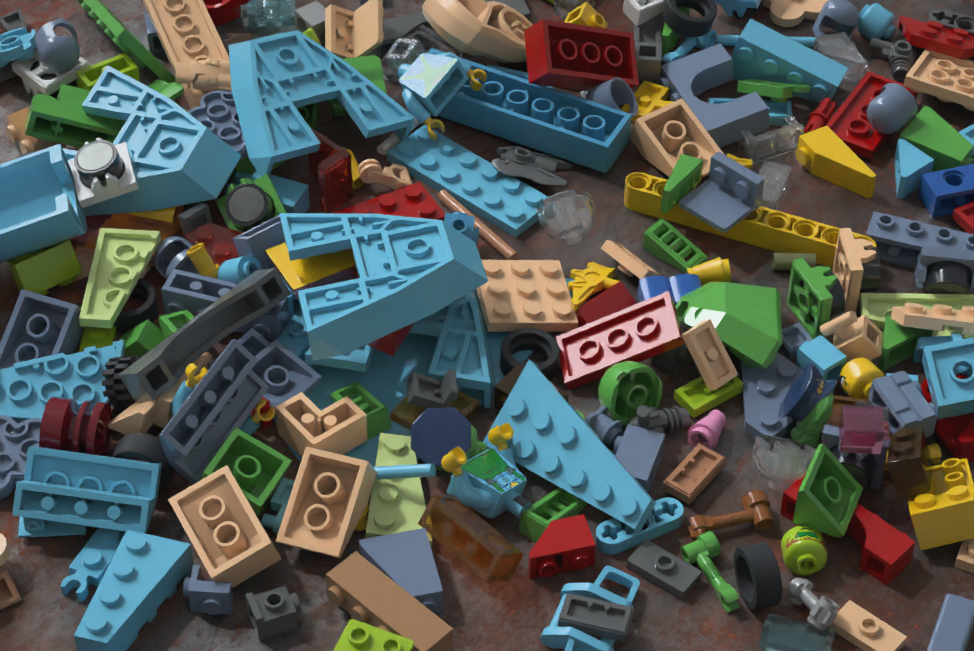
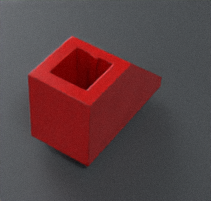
(562, 548)

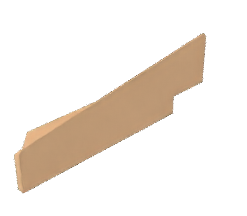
(144, 414)

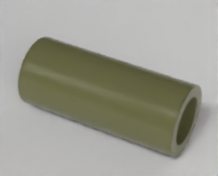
(784, 261)

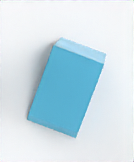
(909, 167)

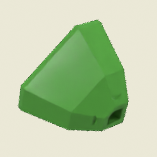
(742, 315)

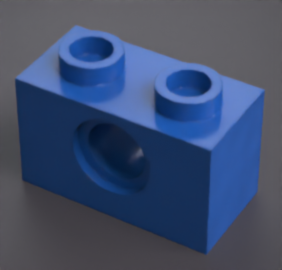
(947, 189)

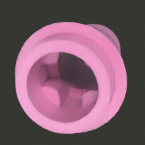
(707, 430)

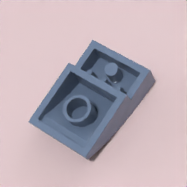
(278, 368)

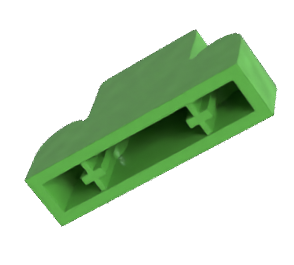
(65, 120)

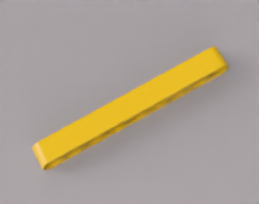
(760, 228)

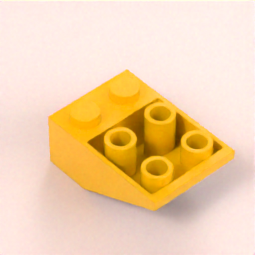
(948, 509)

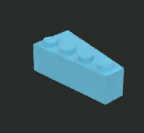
(133, 587)

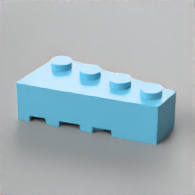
(776, 58)

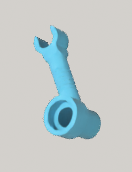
(703, 42)

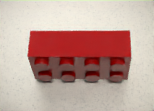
(578, 55)

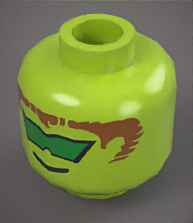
(804, 550)

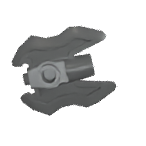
(531, 165)

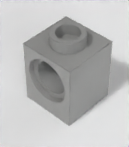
(312, 17)

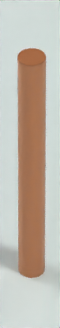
(486, 233)

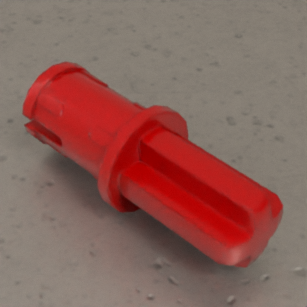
(821, 115)

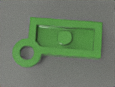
(777, 91)

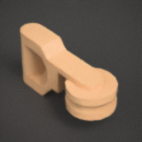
(394, 176)

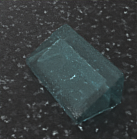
(794, 635)

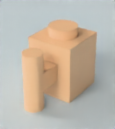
(855, 336)

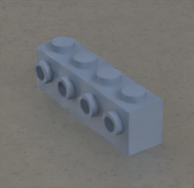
(902, 239)
(197, 292)

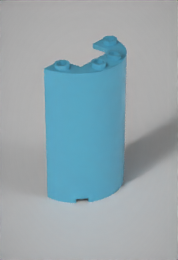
(38, 203)

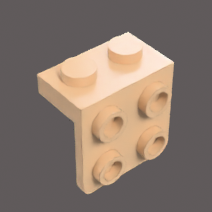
(356, 32)

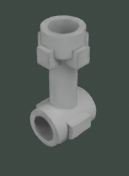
(822, 611)

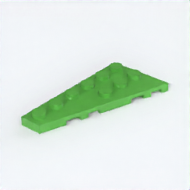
(125, 39)

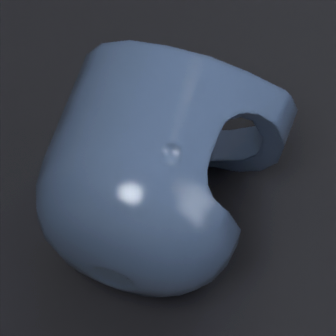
(837, 15)
(55, 51)
(613, 94)
(891, 109)
(172, 255)

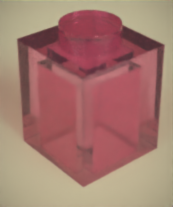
(862, 429)

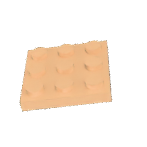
(943, 77)
(526, 296)

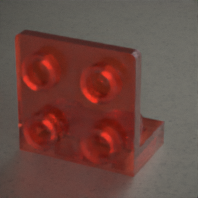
(334, 173)

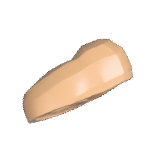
(480, 28)

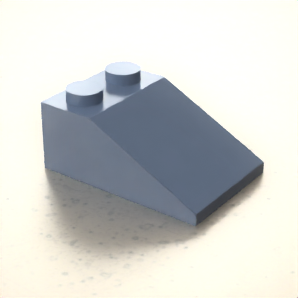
(39, 329)

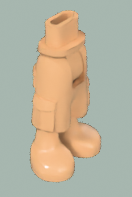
(205, 74)

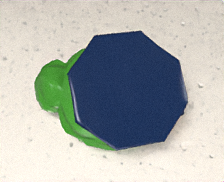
(809, 404)
(441, 431)

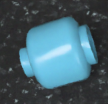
(876, 22)

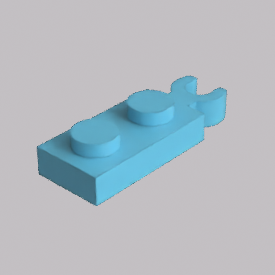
(92, 562)

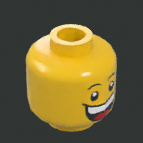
(857, 377)

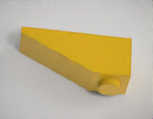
(834, 161)

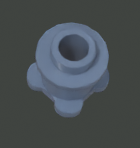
(604, 426)

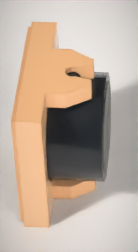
(856, 267)

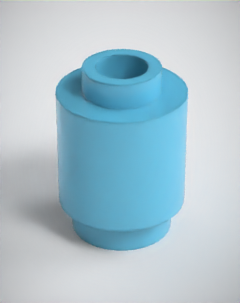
(238, 269)

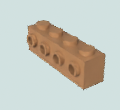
(384, 604)

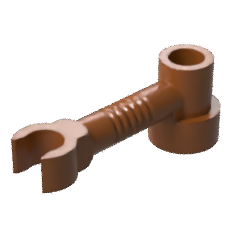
(756, 510)

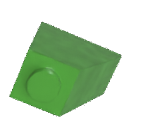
(938, 140)

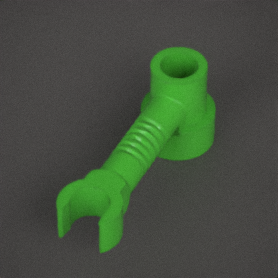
(702, 552)

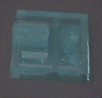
(268, 13)

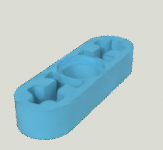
(630, 537)

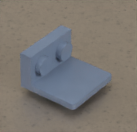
(727, 195)

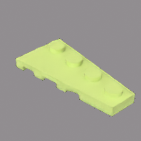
(114, 272)
(878, 305)
(395, 503)

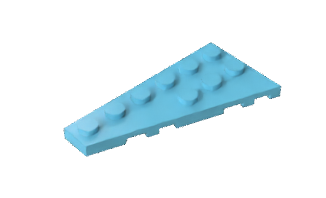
(74, 376)
(566, 451)

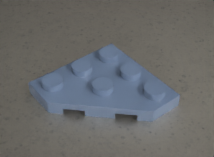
(764, 394)

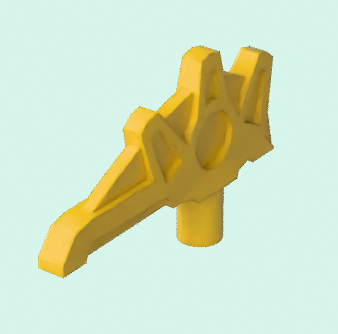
(589, 282)

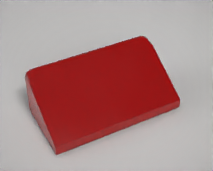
(605, 304)

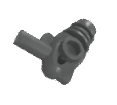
(899, 55)
(661, 420)

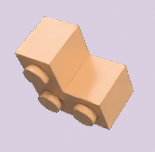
(333, 429)

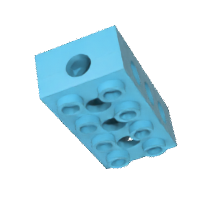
(941, 366)

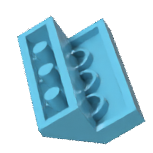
(87, 490)

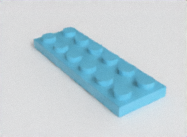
(469, 179)

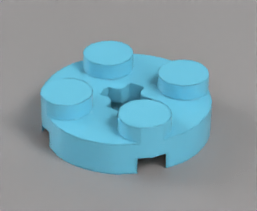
(16, 45)

